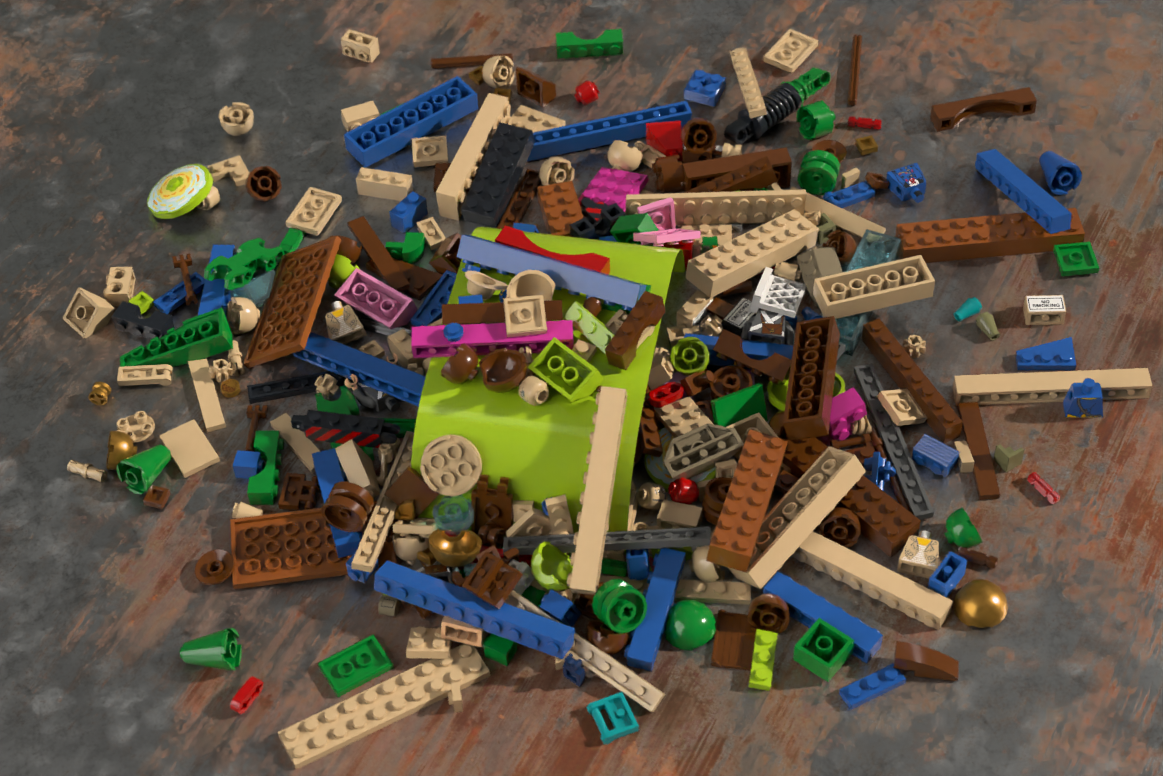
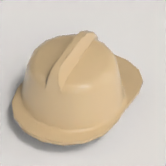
(482, 284)

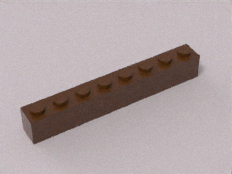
(909, 376)

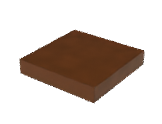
(411, 486)

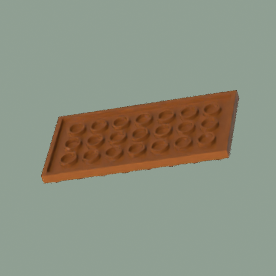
(292, 302)
(289, 549)

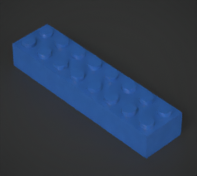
(411, 120)

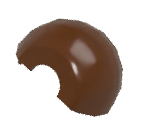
(503, 370)

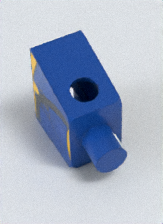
(1084, 400)

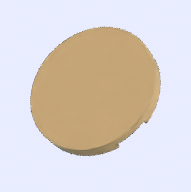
(451, 465)

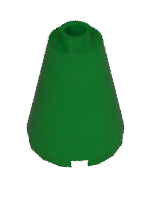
(143, 468)
(214, 650)

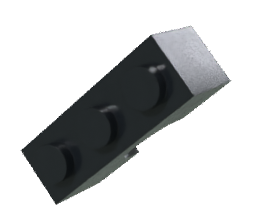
(601, 228)
(129, 319)

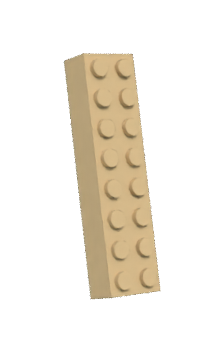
(470, 155)
(751, 253)
(800, 513)

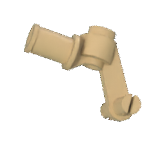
(386, 454)

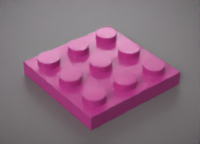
(613, 186)

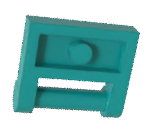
(619, 714)

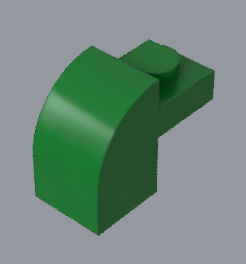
(410, 250)

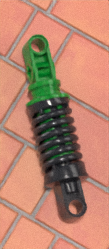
(779, 105)

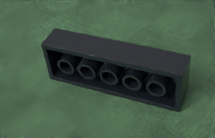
(498, 175)

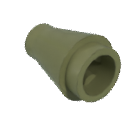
(987, 324)

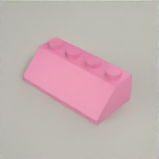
(376, 300)

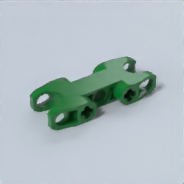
(240, 268)
(344, 405)

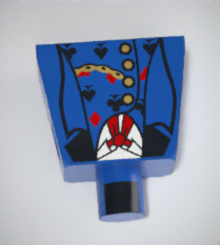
(907, 183)

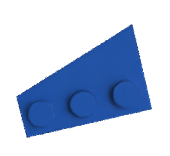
(1047, 356)

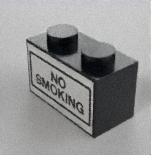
(738, 316)

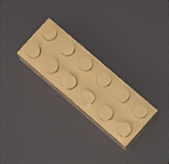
(874, 287)

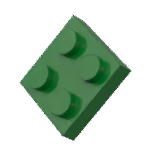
(1076, 259)

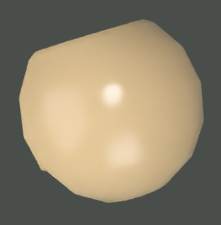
(530, 284)

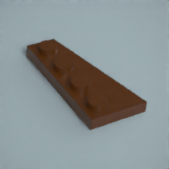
(420, 279)

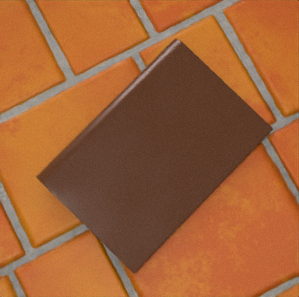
(733, 641)

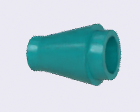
(969, 308)

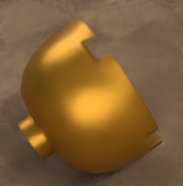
(119, 447)

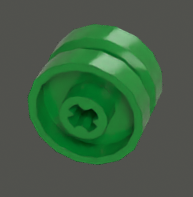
(818, 172)
(619, 605)

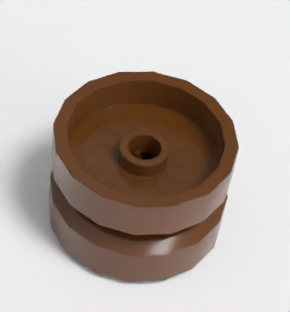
(729, 380)
(714, 498)
(347, 506)

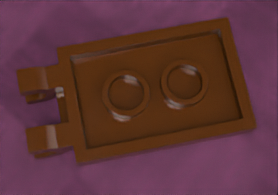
(492, 505)

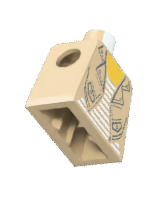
(343, 324)
(919, 555)

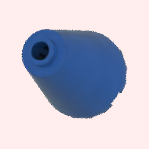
(1060, 173)

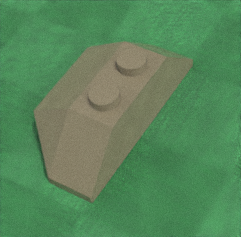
(816, 264)
(700, 450)

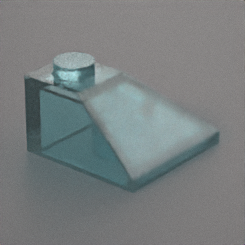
(258, 288)

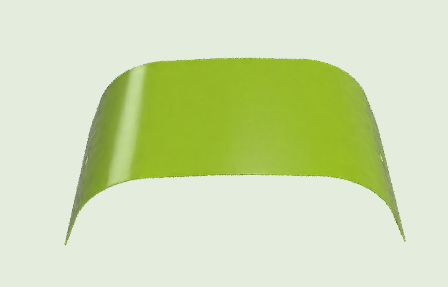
(547, 444)

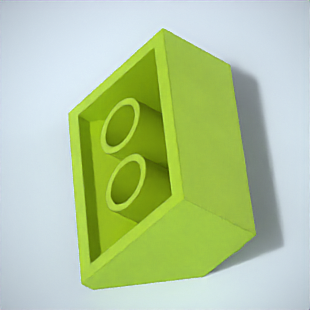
(566, 371)

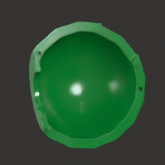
(689, 625)

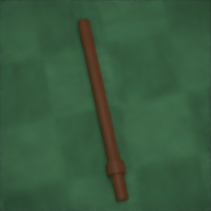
(879, 447)

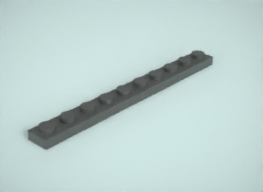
(894, 444)
(618, 540)

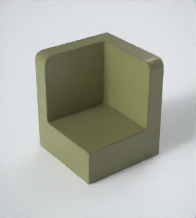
(825, 228)
(1008, 458)

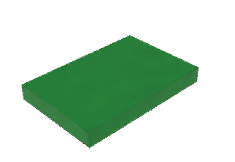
(739, 406)
(355, 665)

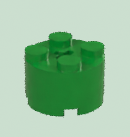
(815, 120)

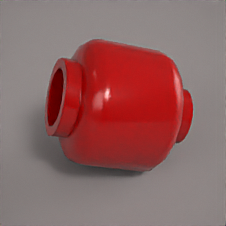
(586, 93)
(683, 491)

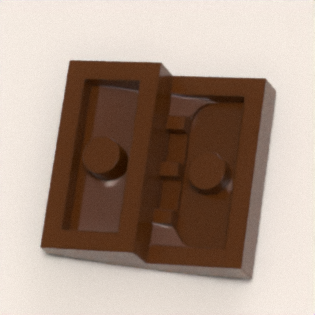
(492, 580)

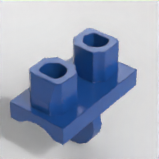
(880, 469)

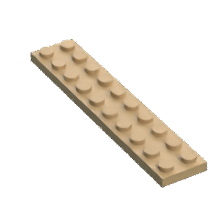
(725, 206)
(381, 705)

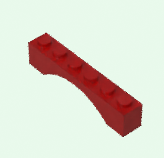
(517, 239)

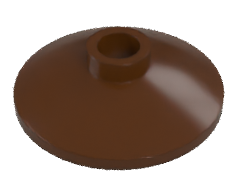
(832, 147)
(210, 562)

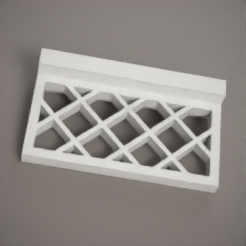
(770, 293)

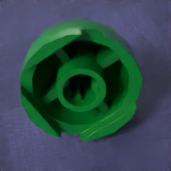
(961, 530)

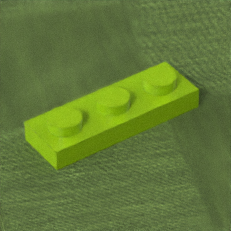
(589, 326)
(763, 660)

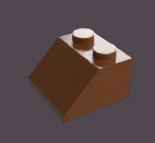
(534, 87)
(446, 255)

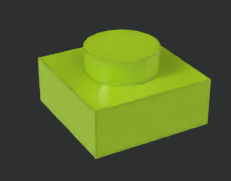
(143, 300)

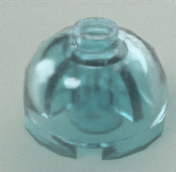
(453, 514)

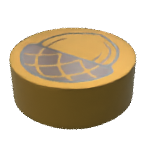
(230, 388)

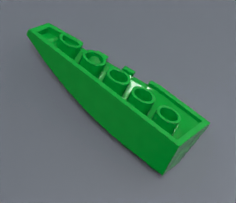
(194, 340)

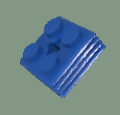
(704, 88)

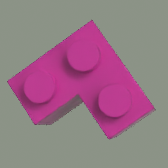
(845, 410)

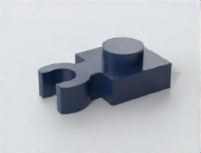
(573, 670)

